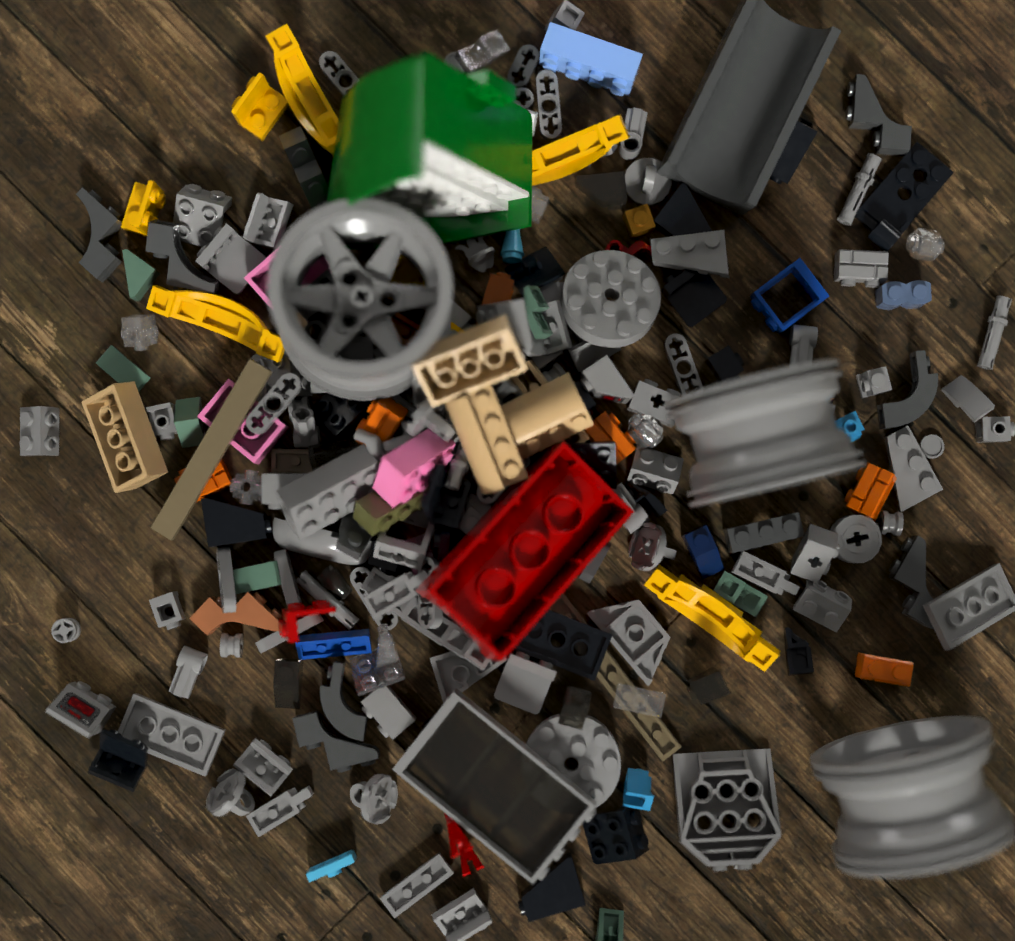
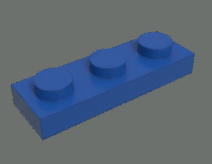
(334, 644)

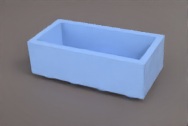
(589, 59)

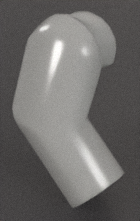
(372, 442)

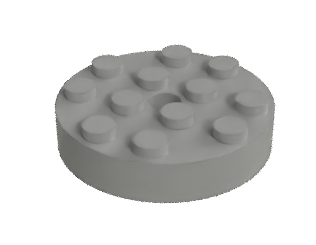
(613, 276)
(592, 747)

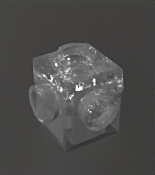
(139, 331)
(237, 487)

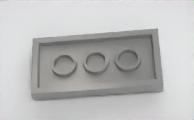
(971, 606)
(172, 734)

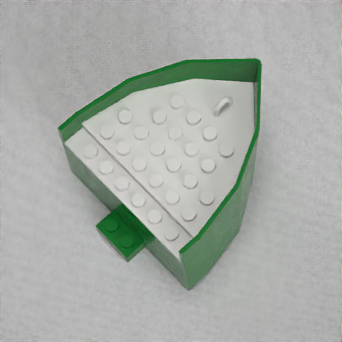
(436, 146)

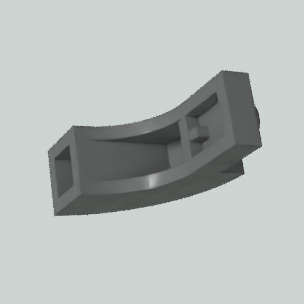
(339, 713)

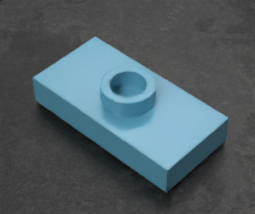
(331, 866)

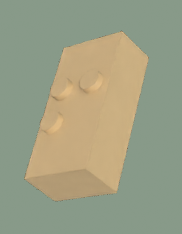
(470, 361)
(124, 436)

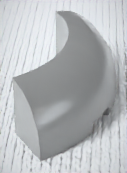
(319, 545)

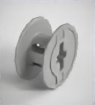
(863, 549)

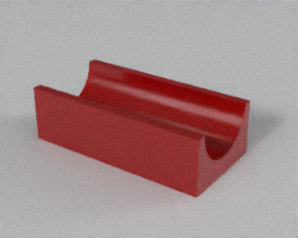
(526, 550)

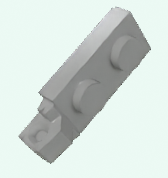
(763, 574)
(393, 593)
(278, 810)

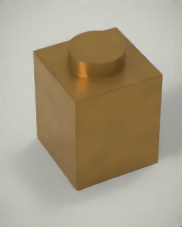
(638, 221)

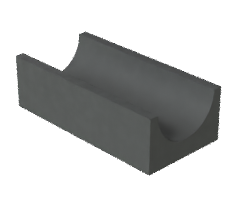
(747, 106)

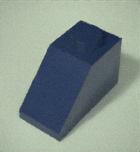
(703, 551)

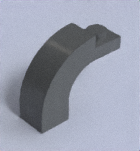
(918, 399)

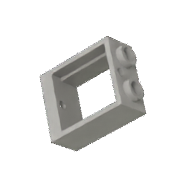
(412, 554)

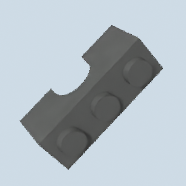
(763, 532)

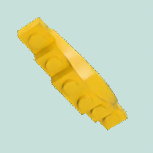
(302, 89)
(576, 150)
(218, 315)
(713, 615)

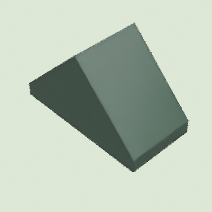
(138, 274)
(188, 426)
(610, 925)

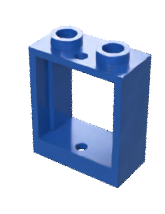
(807, 281)

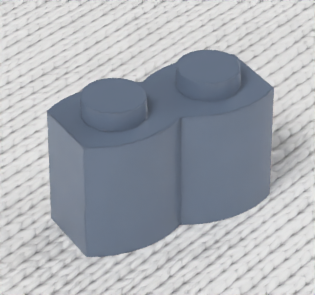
(905, 295)

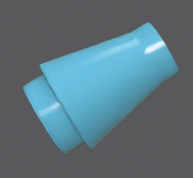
(512, 247)

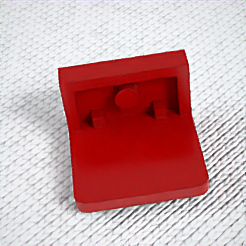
(288, 624)

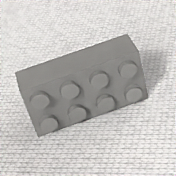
(328, 492)

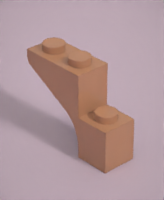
(249, 611)

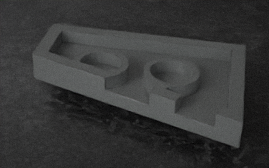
(352, 537)

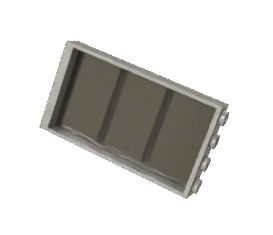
(495, 787)

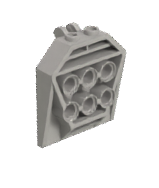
(741, 843)

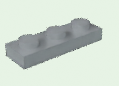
(417, 885)

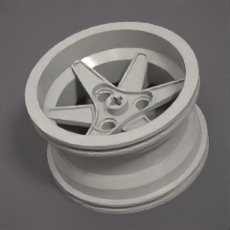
(326, 233)
(763, 432)
(913, 797)

